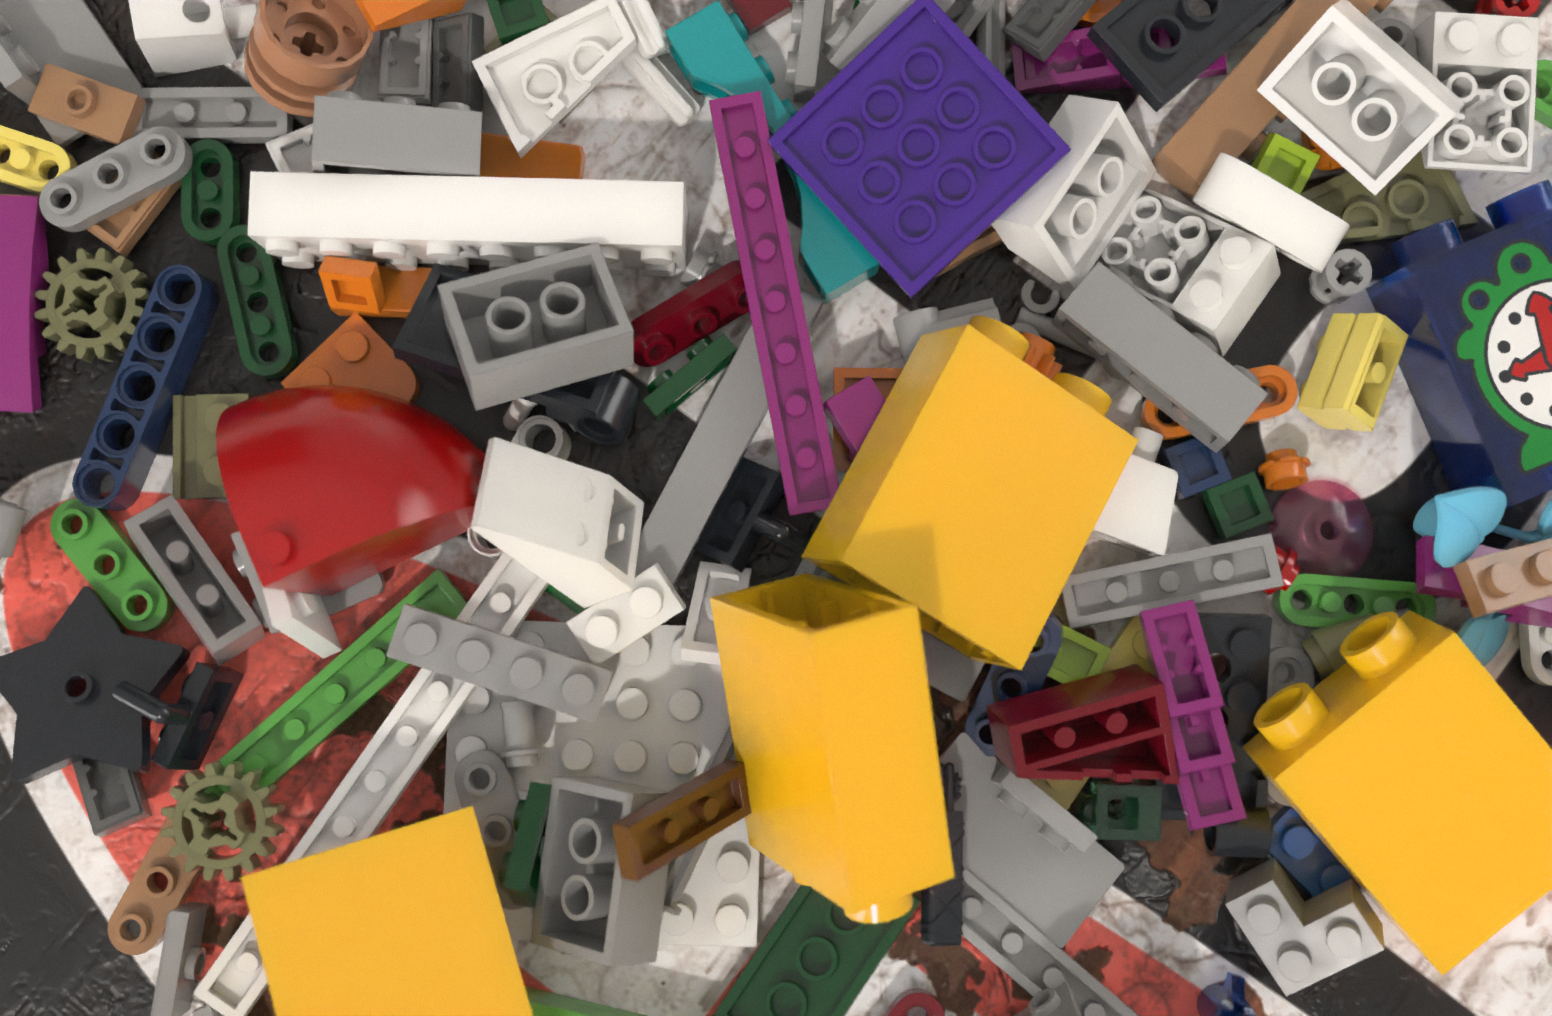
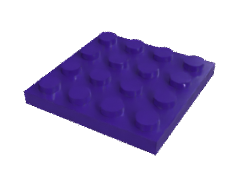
(918, 145)

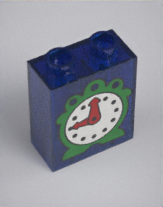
(1481, 342)

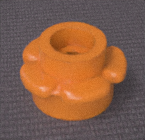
(1284, 469)

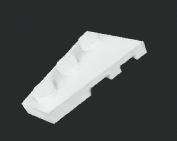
(553, 69)

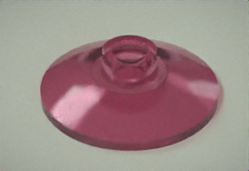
(1298, 525)

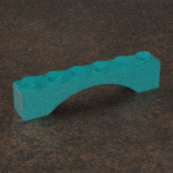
(719, 65)

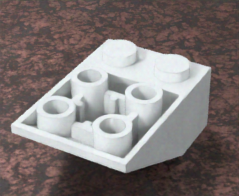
(1494, 72)
(1193, 265)
(560, 521)

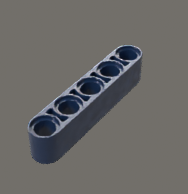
(124, 403)

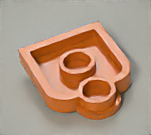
(357, 358)

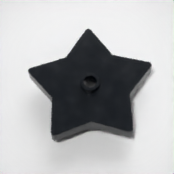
(67, 689)

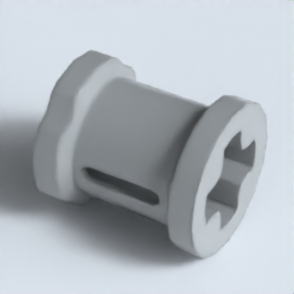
(1353, 281)

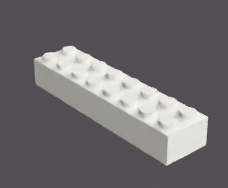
(467, 220)

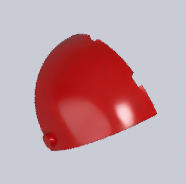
(342, 483)

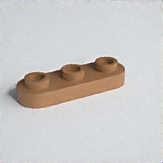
(147, 902)

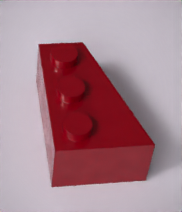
(1088, 728)

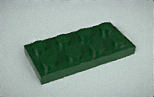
(812, 960)

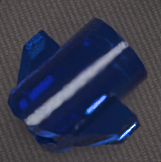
(1225, 998)

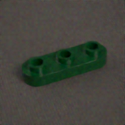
(243, 286)

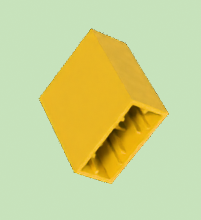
(975, 491)
(836, 739)
(1417, 782)
(389, 927)

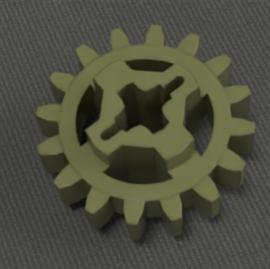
(85, 305)
(198, 822)

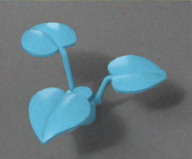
(1459, 525)

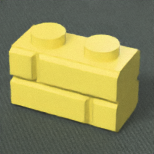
(1352, 371)

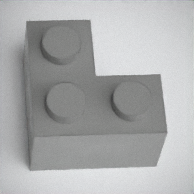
(1301, 938)

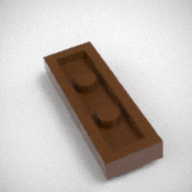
(681, 819)

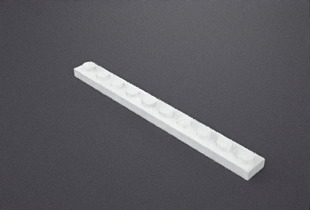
(380, 773)

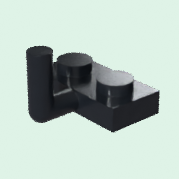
(745, 515)
(190, 722)

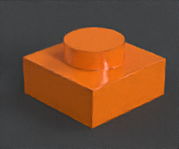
(352, 284)

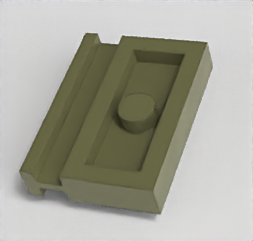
(194, 444)

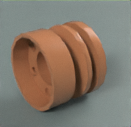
(305, 51)

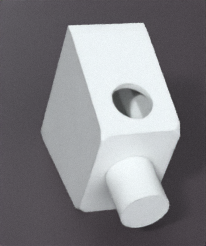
(189, 33)
(1141, 501)

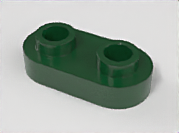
(210, 195)

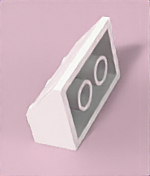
(1360, 96)
(1085, 197)

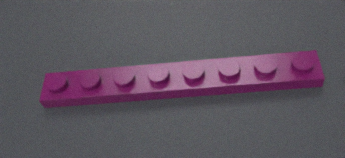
(775, 303)

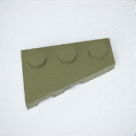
(1402, 207)

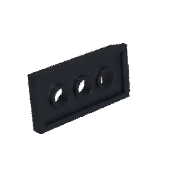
(1198, 41)
(595, 406)
(1243, 686)

